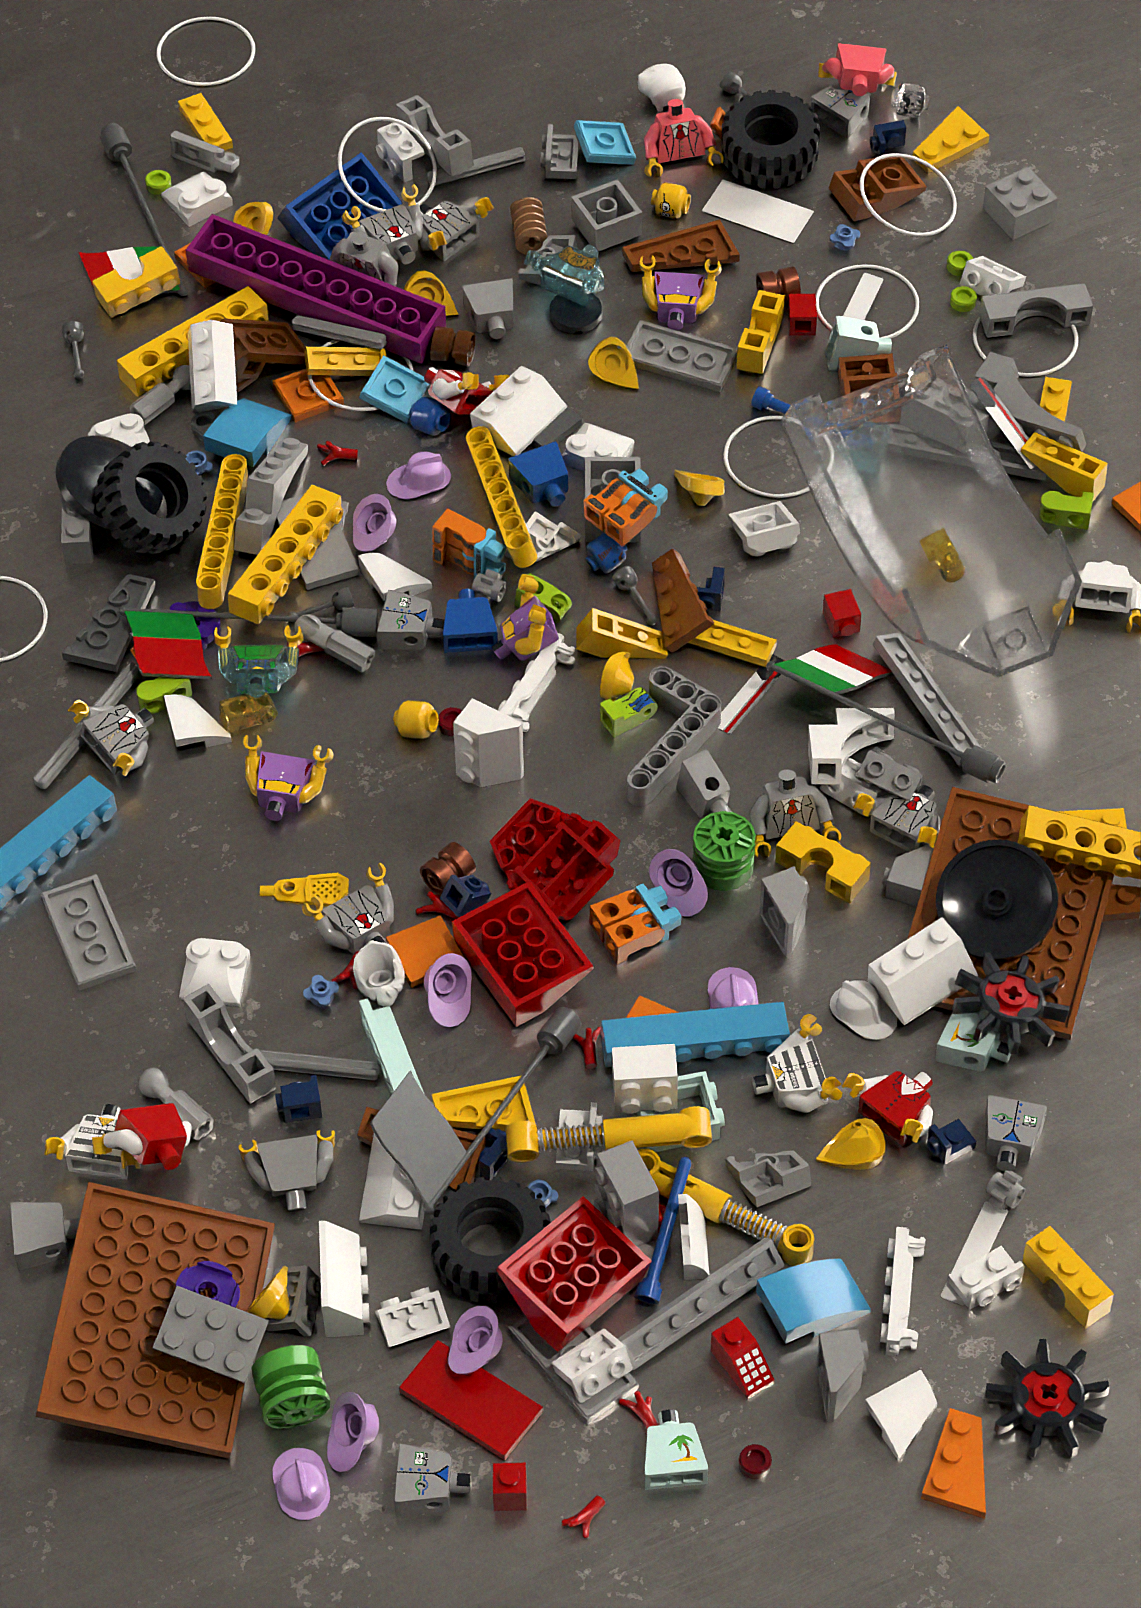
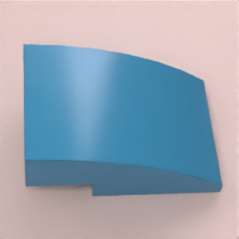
(246, 430)
(811, 1298)

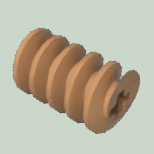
(528, 224)

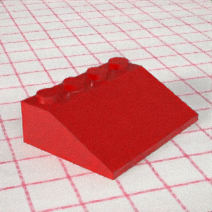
(521, 952)
(572, 1272)

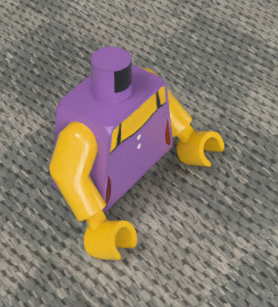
(678, 296)
(529, 627)
(284, 780)

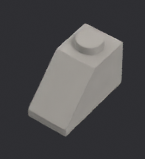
(907, 875)

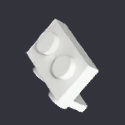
(398, 149)

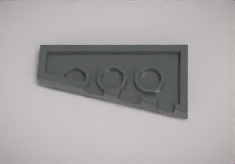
(109, 633)

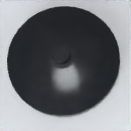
(80, 468)
(998, 899)

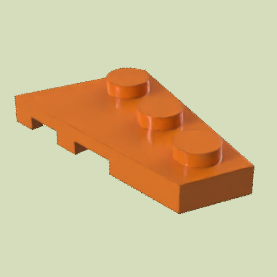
(958, 1466)

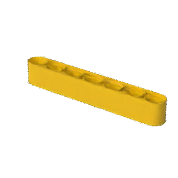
(501, 497)
(220, 534)

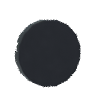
(573, 317)

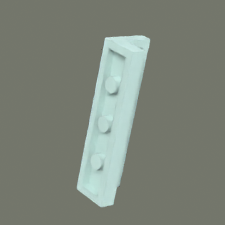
(387, 1044)

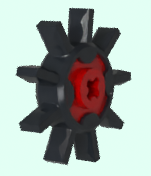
(1009, 1002)
(1047, 1399)

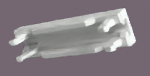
(536, 680)
(897, 1304)

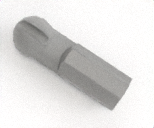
(161, 395)
(335, 642)
(155, 1084)

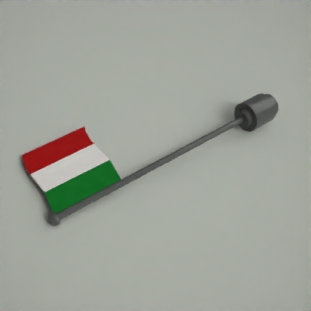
(124, 260)
(838, 671)

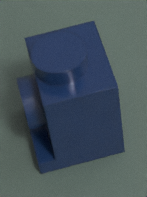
(470, 889)
(299, 1100)

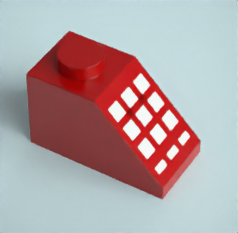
(741, 1357)

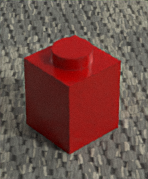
(802, 314)
(842, 613)
(509, 1486)

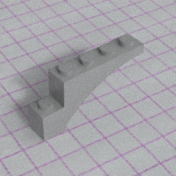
(1002, 377)
(265, 495)

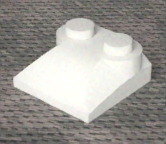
(197, 198)
(125, 428)
(594, 442)
(765, 528)
(216, 963)

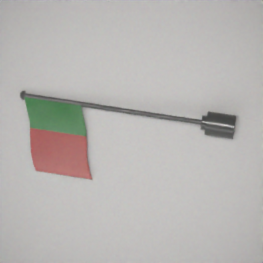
(171, 644)

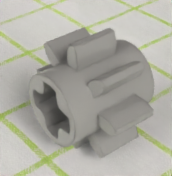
(489, 586)
(1005, 1190)

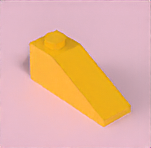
(1066, 466)
(609, 634)

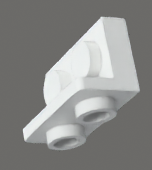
(990, 277)
(851, 786)
(580, 1158)
(986, 1277)
(413, 1317)
(593, 1364)

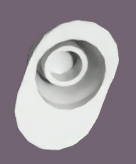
(863, 1010)

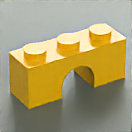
(121, 294)
(759, 338)
(805, 847)
(1083, 1290)

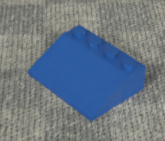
(317, 214)

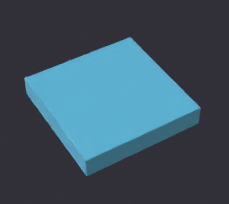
(604, 142)
(394, 388)

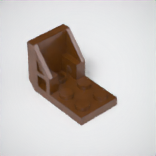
(261, 343)

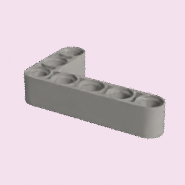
(698, 720)

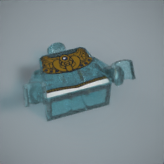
(569, 272)

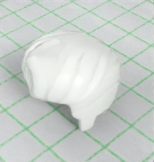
(661, 84)
(379, 972)

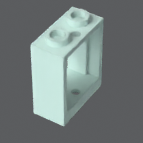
(695, 1085)

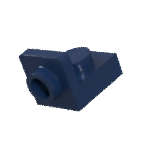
(887, 136)
(713, 592)
(950, 1141)
(494, 1154)

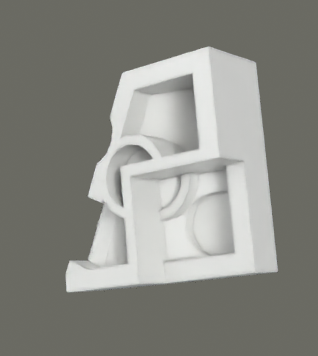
(549, 537)
(389, 575)
(192, 723)
(693, 1239)
(902, 1410)

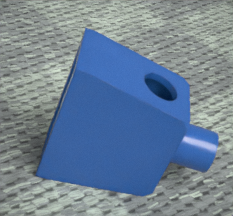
(540, 474)
(469, 624)

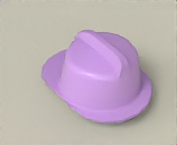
(419, 476)
(373, 522)
(680, 881)
(731, 988)
(449, 989)
(474, 1340)
(351, 1431)
(301, 1483)

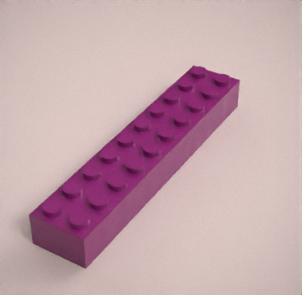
(314, 286)

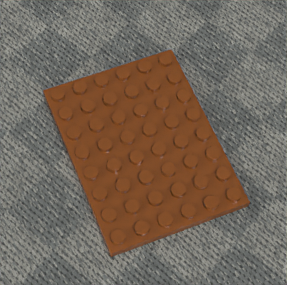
(1081, 900)
(112, 1309)

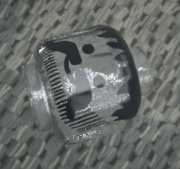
(909, 99)

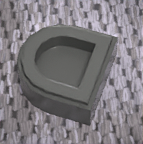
(201, 423)

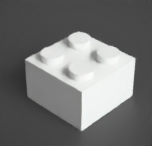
(645, 1078)

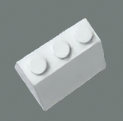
(212, 365)
(518, 410)
(487, 746)
(920, 971)
(389, 1193)
(342, 1281)

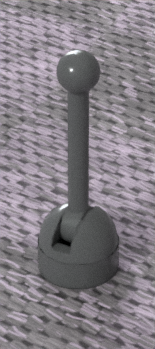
(732, 84)
(74, 333)
(626, 579)
(340, 599)

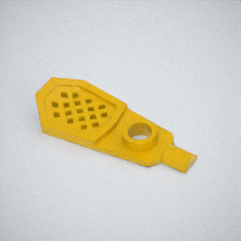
(305, 889)

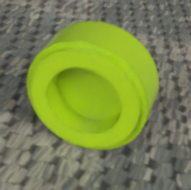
(158, 181)
(956, 262)
(963, 299)

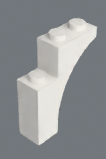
(833, 744)

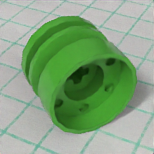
(724, 850)
(290, 1386)

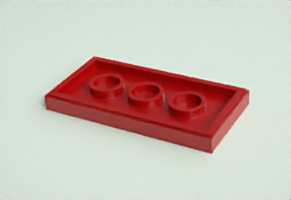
(471, 1402)

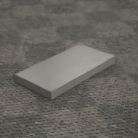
(681, 356)
(332, 558)
(88, 932)
(543, 1356)

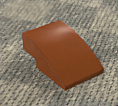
(886, 186)
(864, 371)

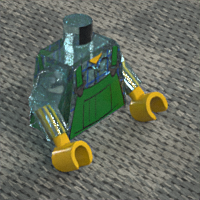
(258, 666)

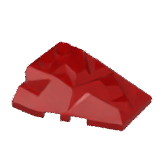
(557, 853)

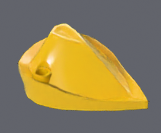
(255, 216)
(432, 290)
(613, 363)
(700, 486)
(616, 677)
(855, 1146)
(274, 1299)

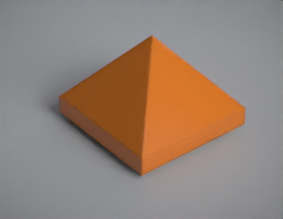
(716, 123)

